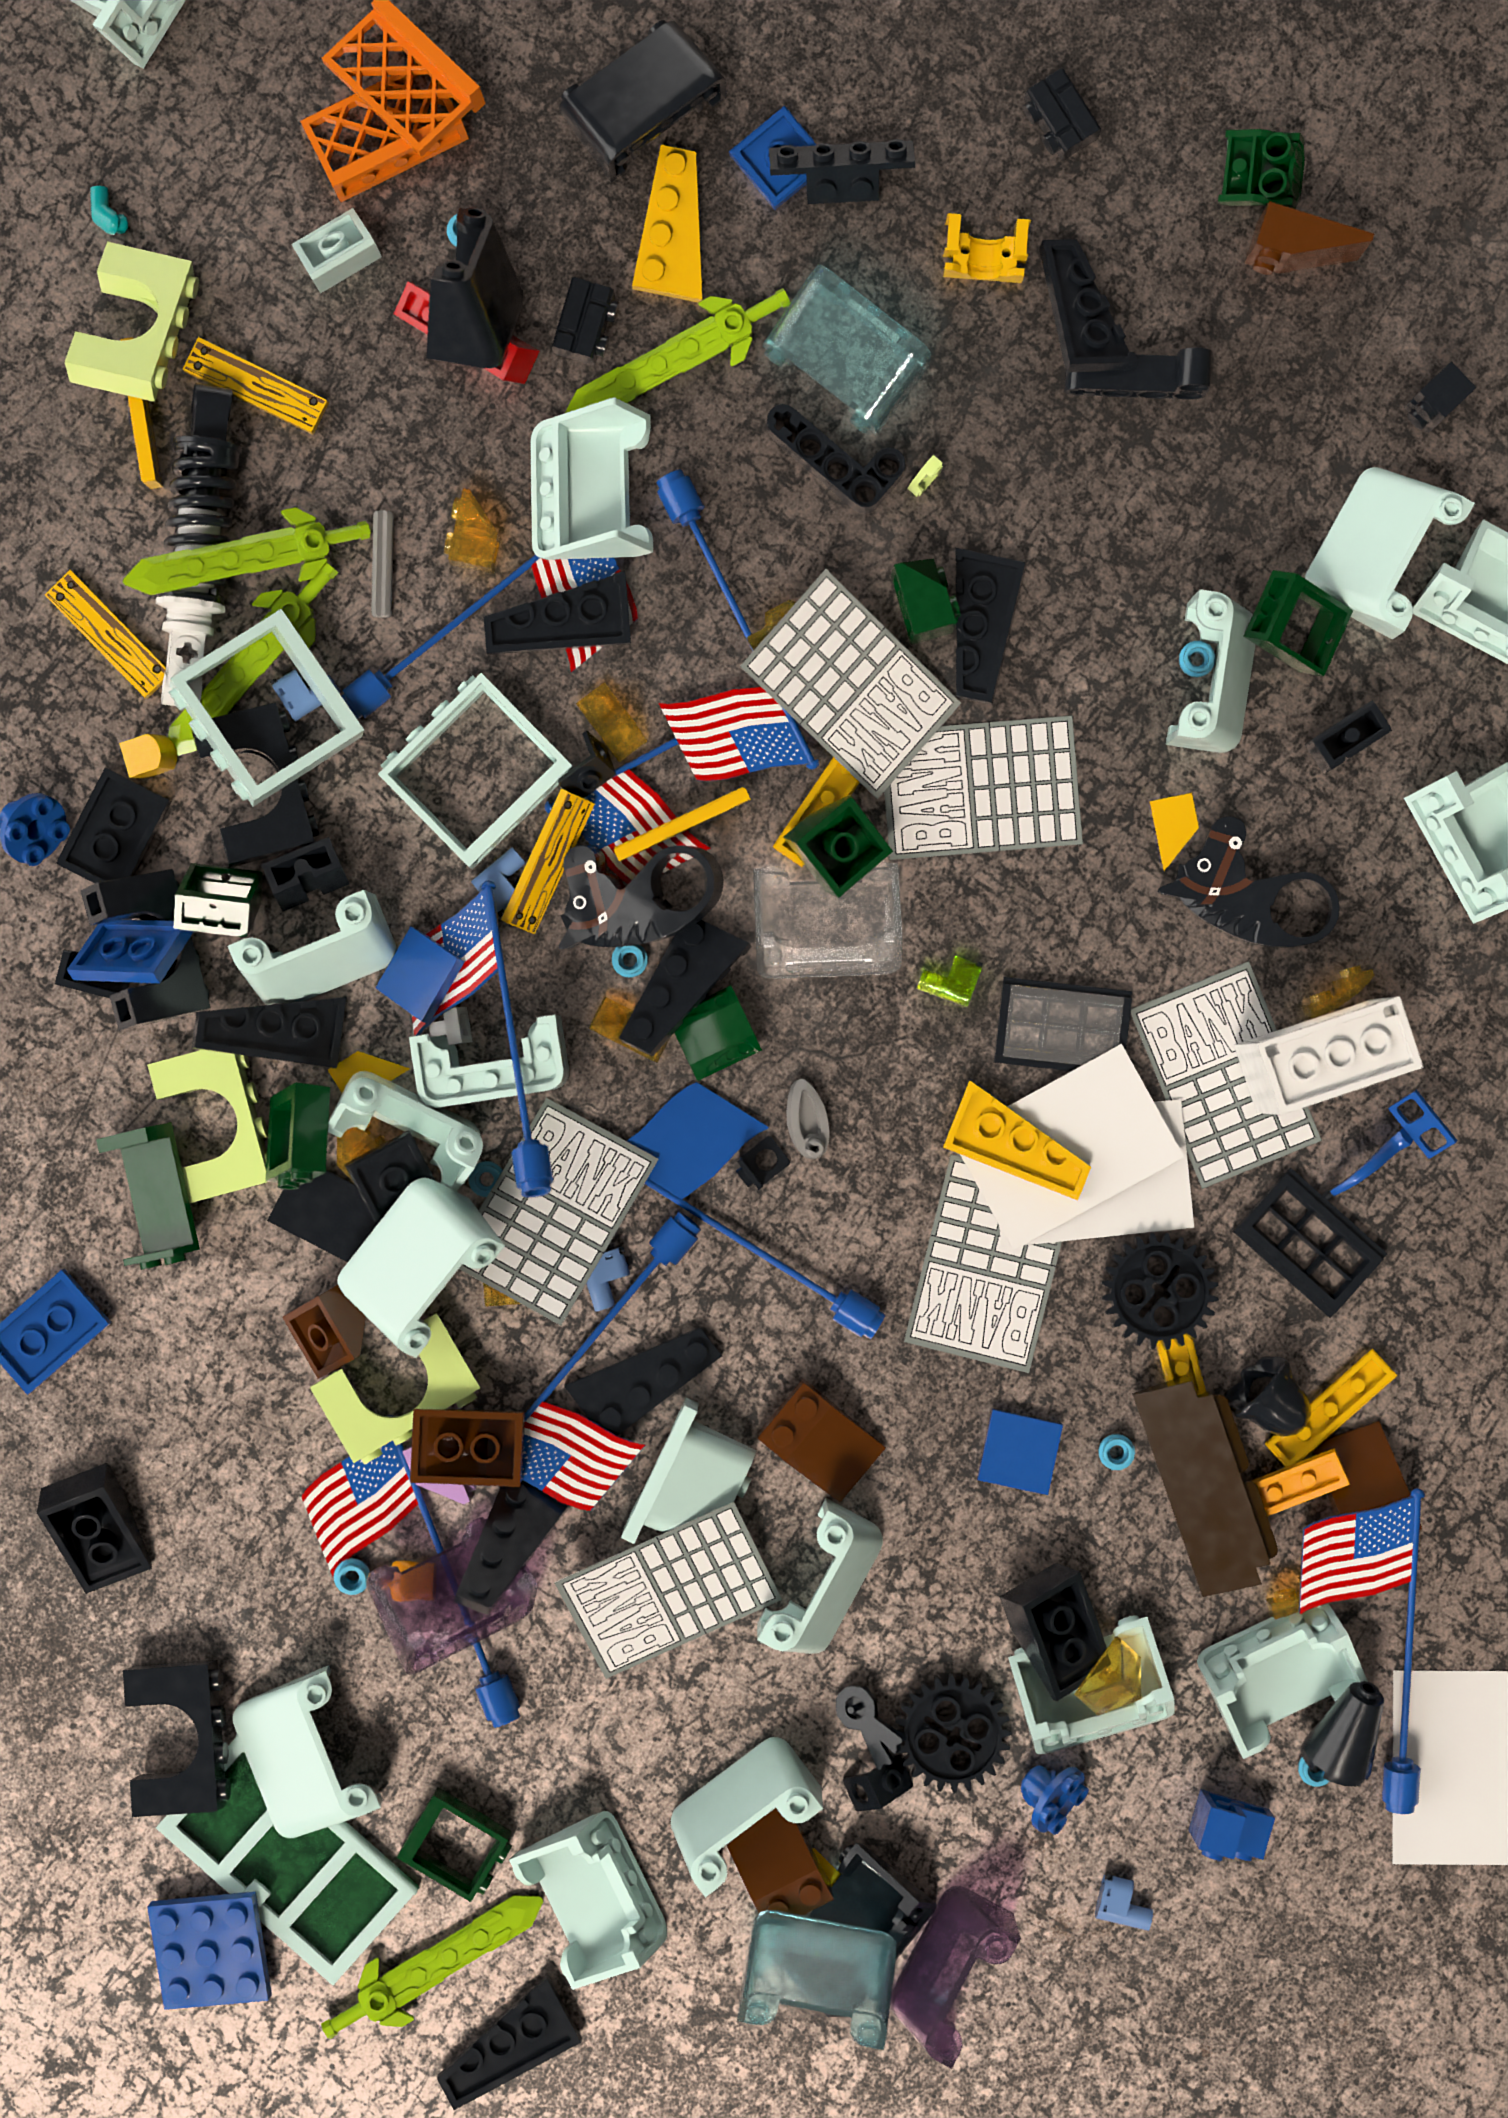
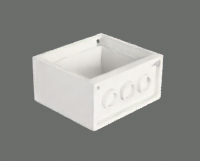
(1328, 1056)

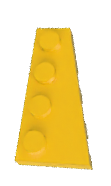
(671, 233)
(1004, 1140)

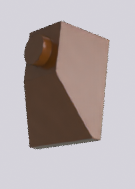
(327, 1330)

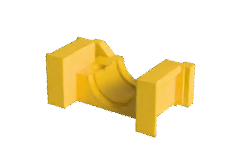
(984, 256)

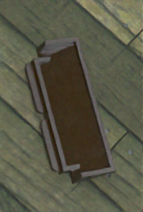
(1200, 1471)

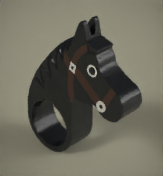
(1222, 896)
(617, 915)

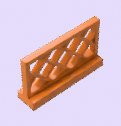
(431, 61)
(391, 157)

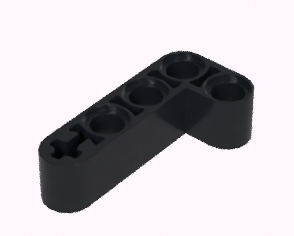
(1155, 377)
(829, 454)

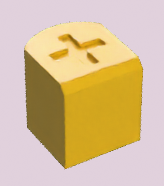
(148, 755)

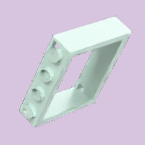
(315, 677)
(444, 717)

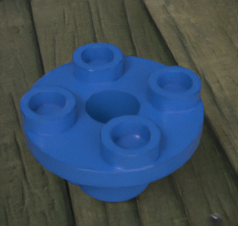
(32, 828)
(1052, 1796)

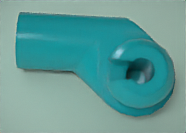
(103, 215)

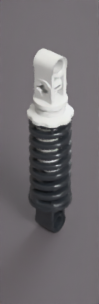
(198, 525)

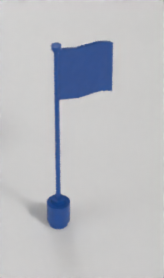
(693, 1141)

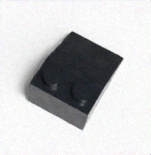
(94, 1528)
(1056, 1627)

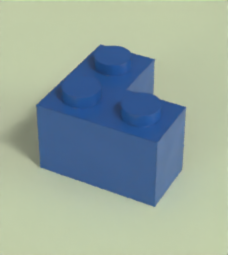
(1230, 1827)

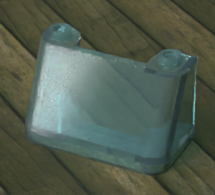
(848, 348)
(821, 1970)

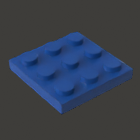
(209, 1950)

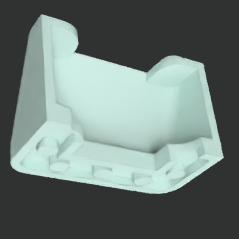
(1218, 723)
(326, 964)
(455, 1137)
(413, 1259)
(855, 1548)
(1278, 1671)
(1069, 1721)
(738, 1798)
(596, 1898)

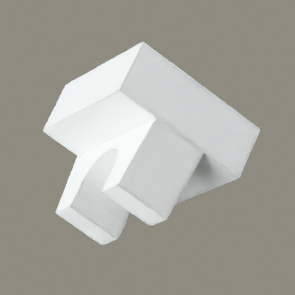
(454, 1025)

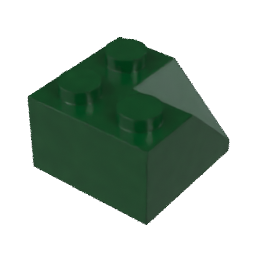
(924, 600)
(838, 845)

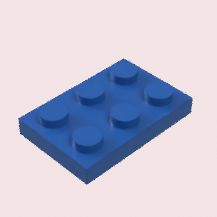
(129, 951)
(48, 1331)

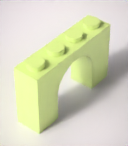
(138, 364)
(224, 1073)
(366, 1431)

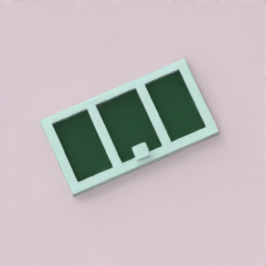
(314, 1891)

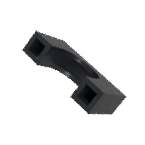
(287, 826)
(149, 898)
(196, 1691)

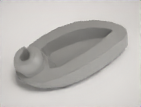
(807, 1120)

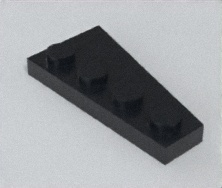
(1081, 313)
(987, 604)
(570, 619)
(680, 982)
(282, 1032)
(633, 1387)
(507, 1543)
(517, 2042)

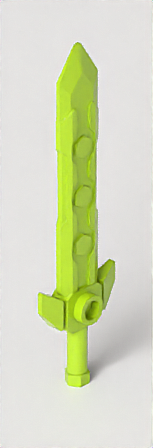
(683, 352)
(247, 555)
(254, 660)
(431, 1966)

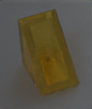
(1113, 1680)

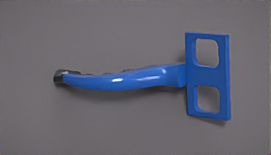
(1403, 1138)

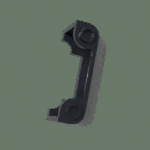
(641, 96)
(474, 297)
(876, 1898)

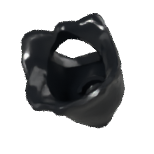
(1282, 1404)

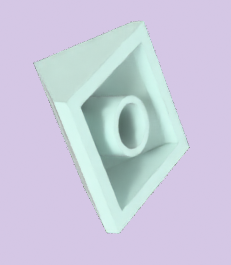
(337, 250)

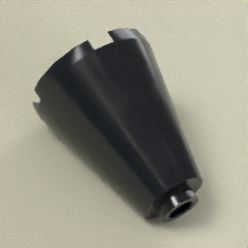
(1347, 1736)

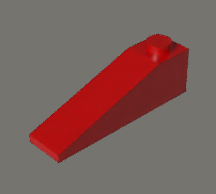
(519, 357)

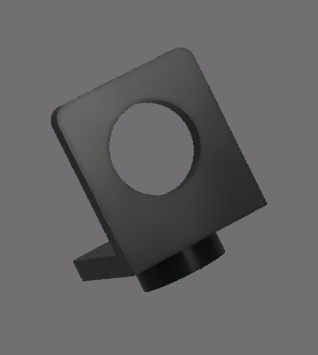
(591, 772)
(751, 1173)
(880, 1785)

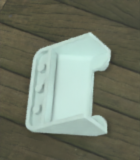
(584, 483)
(1375, 543)
(293, 1761)

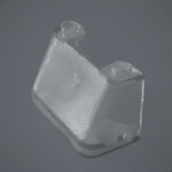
(818, 935)

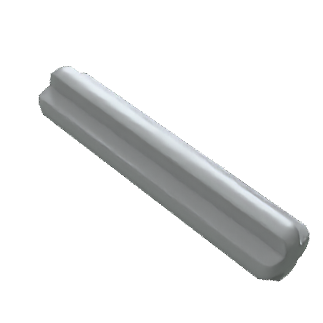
(382, 564)

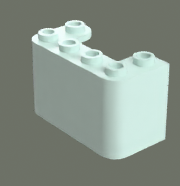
(445, 1083)

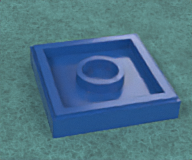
(753, 156)
(419, 975)
(1019, 1451)

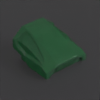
(1263, 168)
(716, 1034)

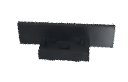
(842, 170)

